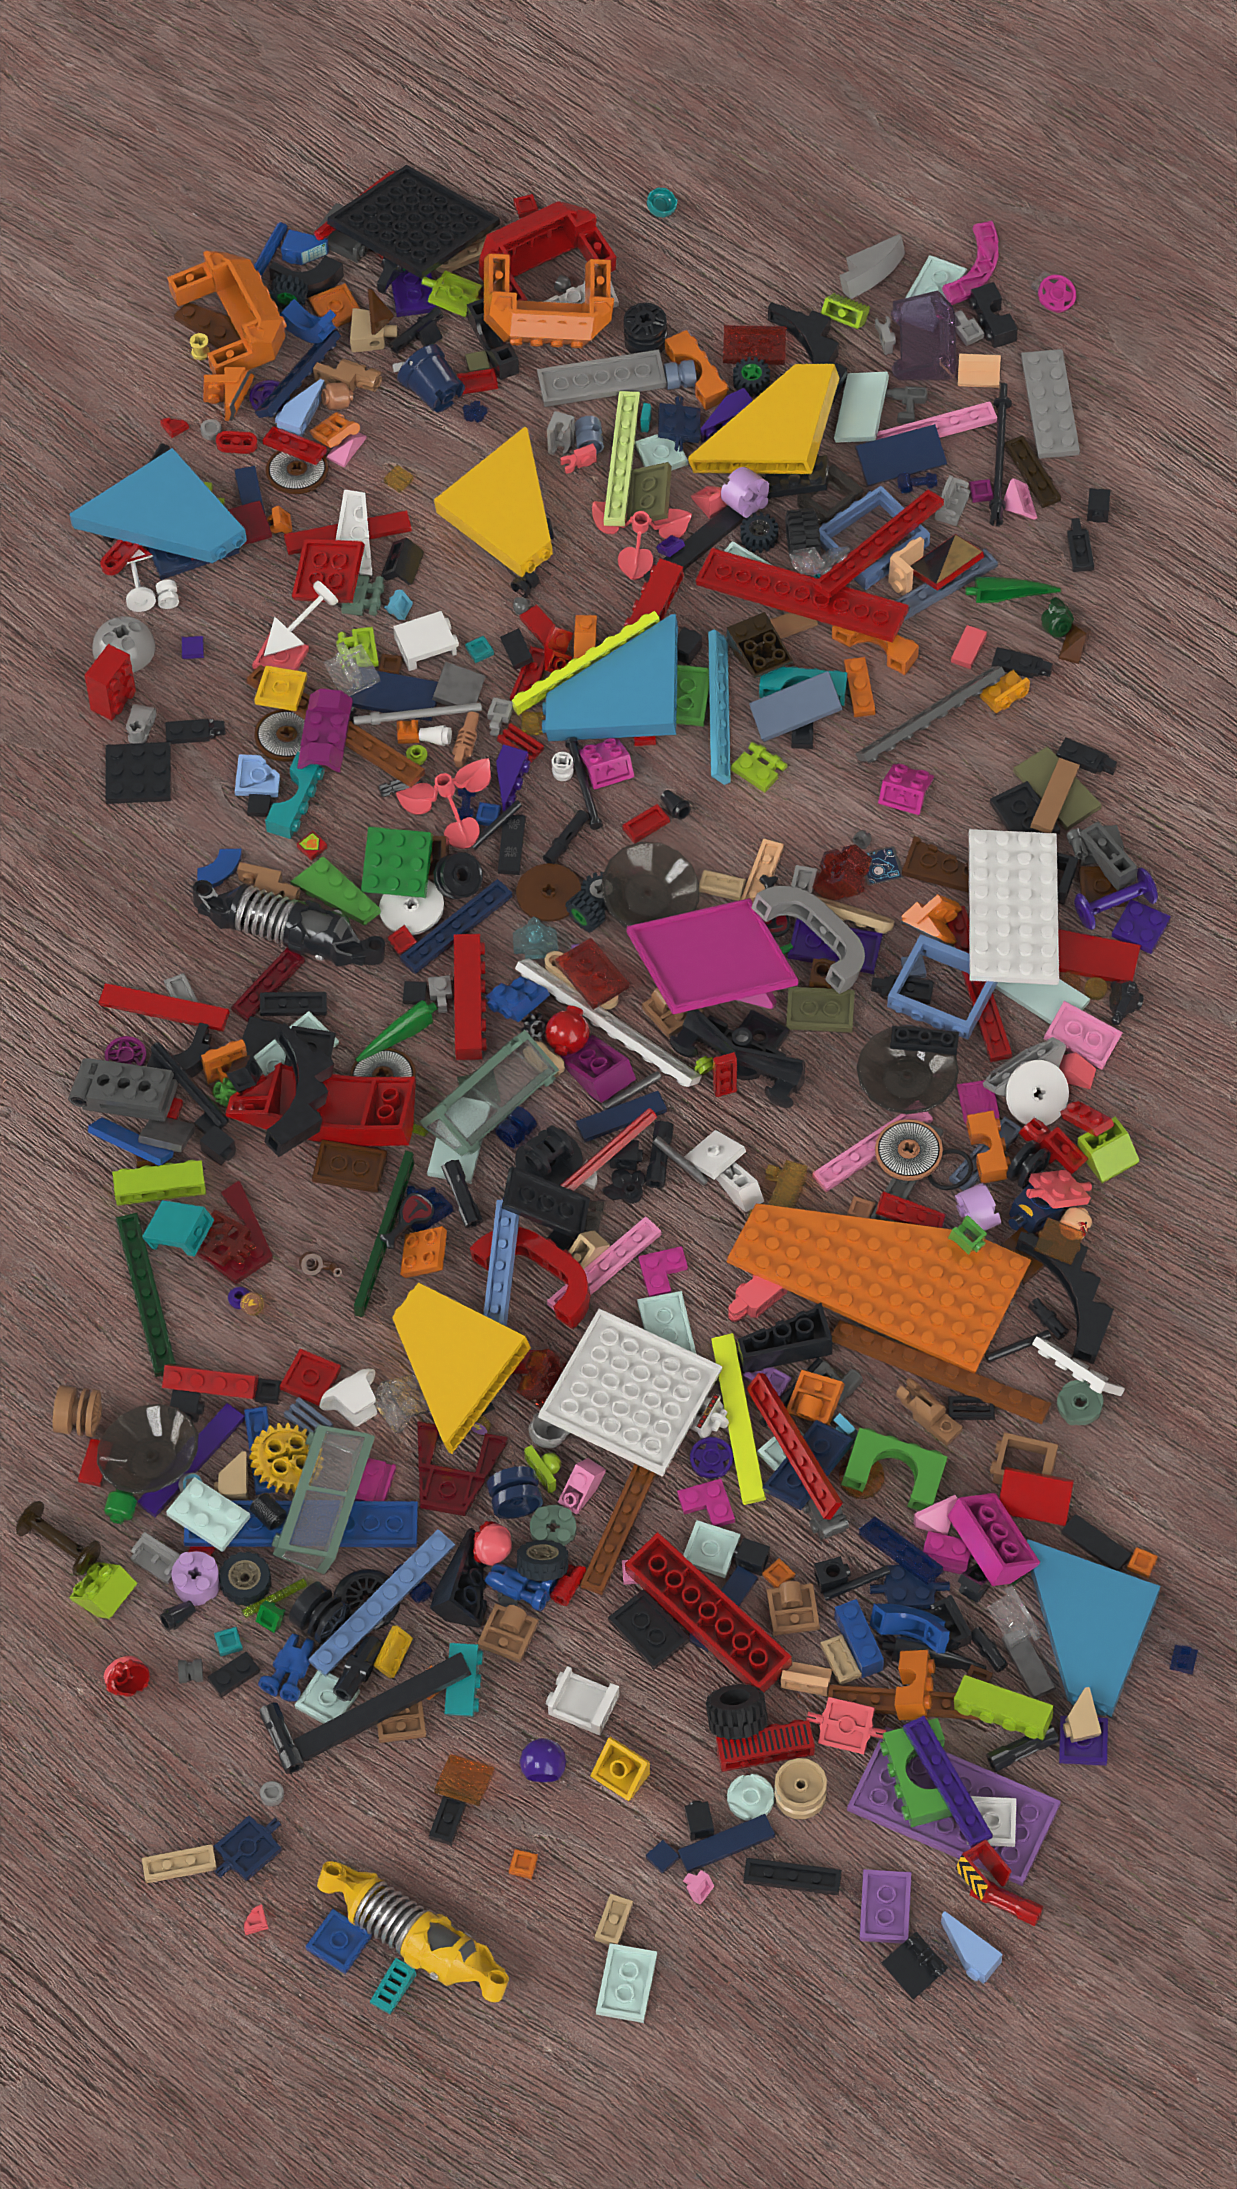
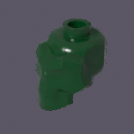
(1057, 618)

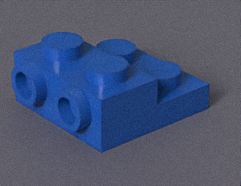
(517, 998)

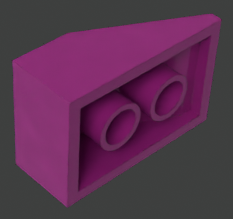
(599, 1069)

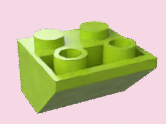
(1108, 1152)
(103, 1589)

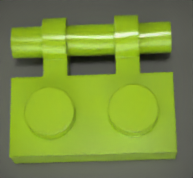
(361, 636)
(756, 772)

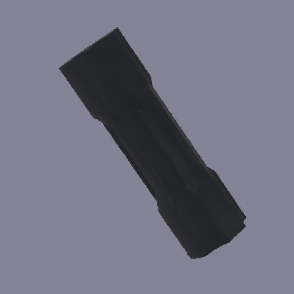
(658, 1159)
(467, 1207)
(275, 1724)
(1006, 1755)

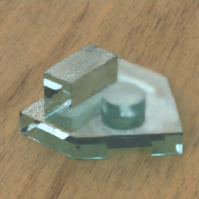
(535, 940)

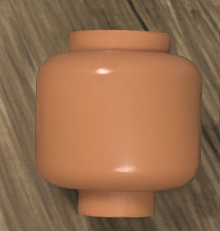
(336, 396)

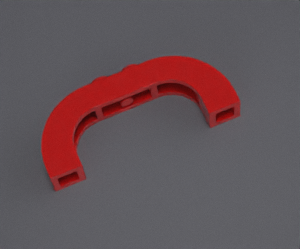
(544, 1252)

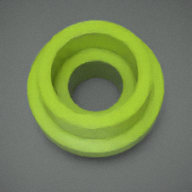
(418, 759)
(704, 1065)

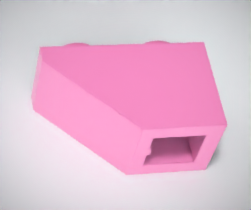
(581, 1485)

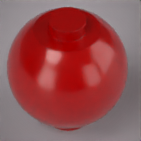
(567, 1031)

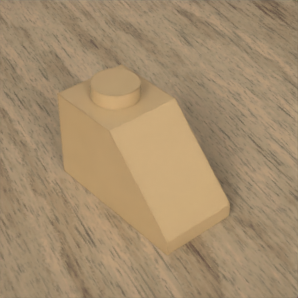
(588, 1247)
(234, 1479)
(1082, 1719)

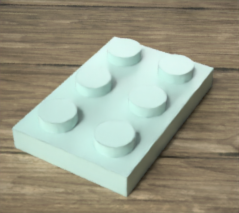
(208, 1514)
(626, 1983)

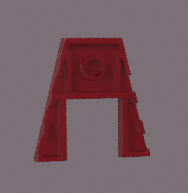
(236, 1272)
(450, 1488)

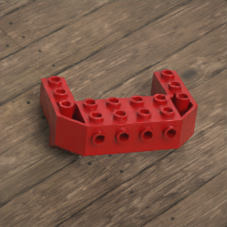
(545, 237)

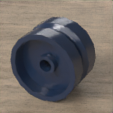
(514, 1492)

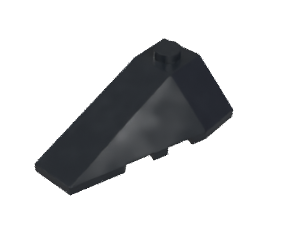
(461, 1588)

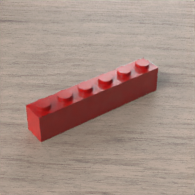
(468, 997)

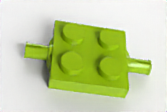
(452, 292)

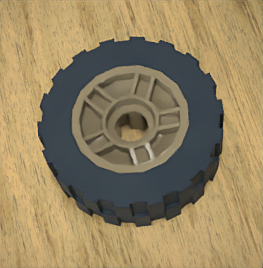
(542, 1560)
(233, 1573)

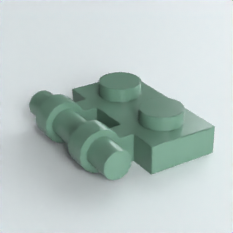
(360, 602)

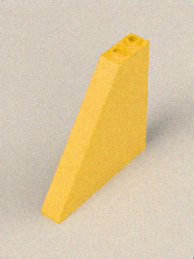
(777, 429)
(502, 506)
(456, 1358)

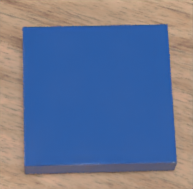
(338, 1941)

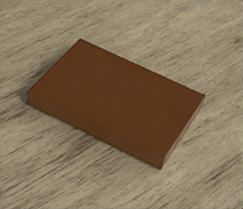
(349, 1166)

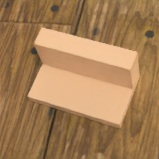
(979, 370)
(807, 1679)

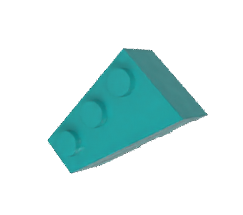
(461, 1696)

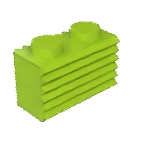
(845, 310)

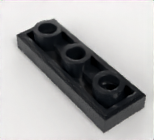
(913, 1040)

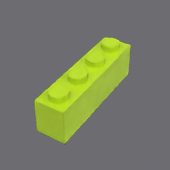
(159, 1182)
(1003, 1707)

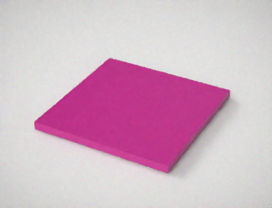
(711, 956)

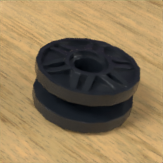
(446, 875)
(1028, 1162)

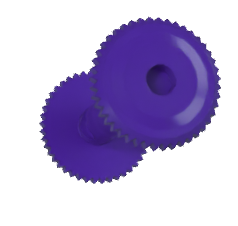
(1145, 886)

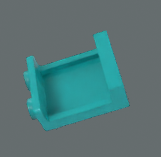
(178, 1226)

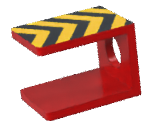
(990, 1859)

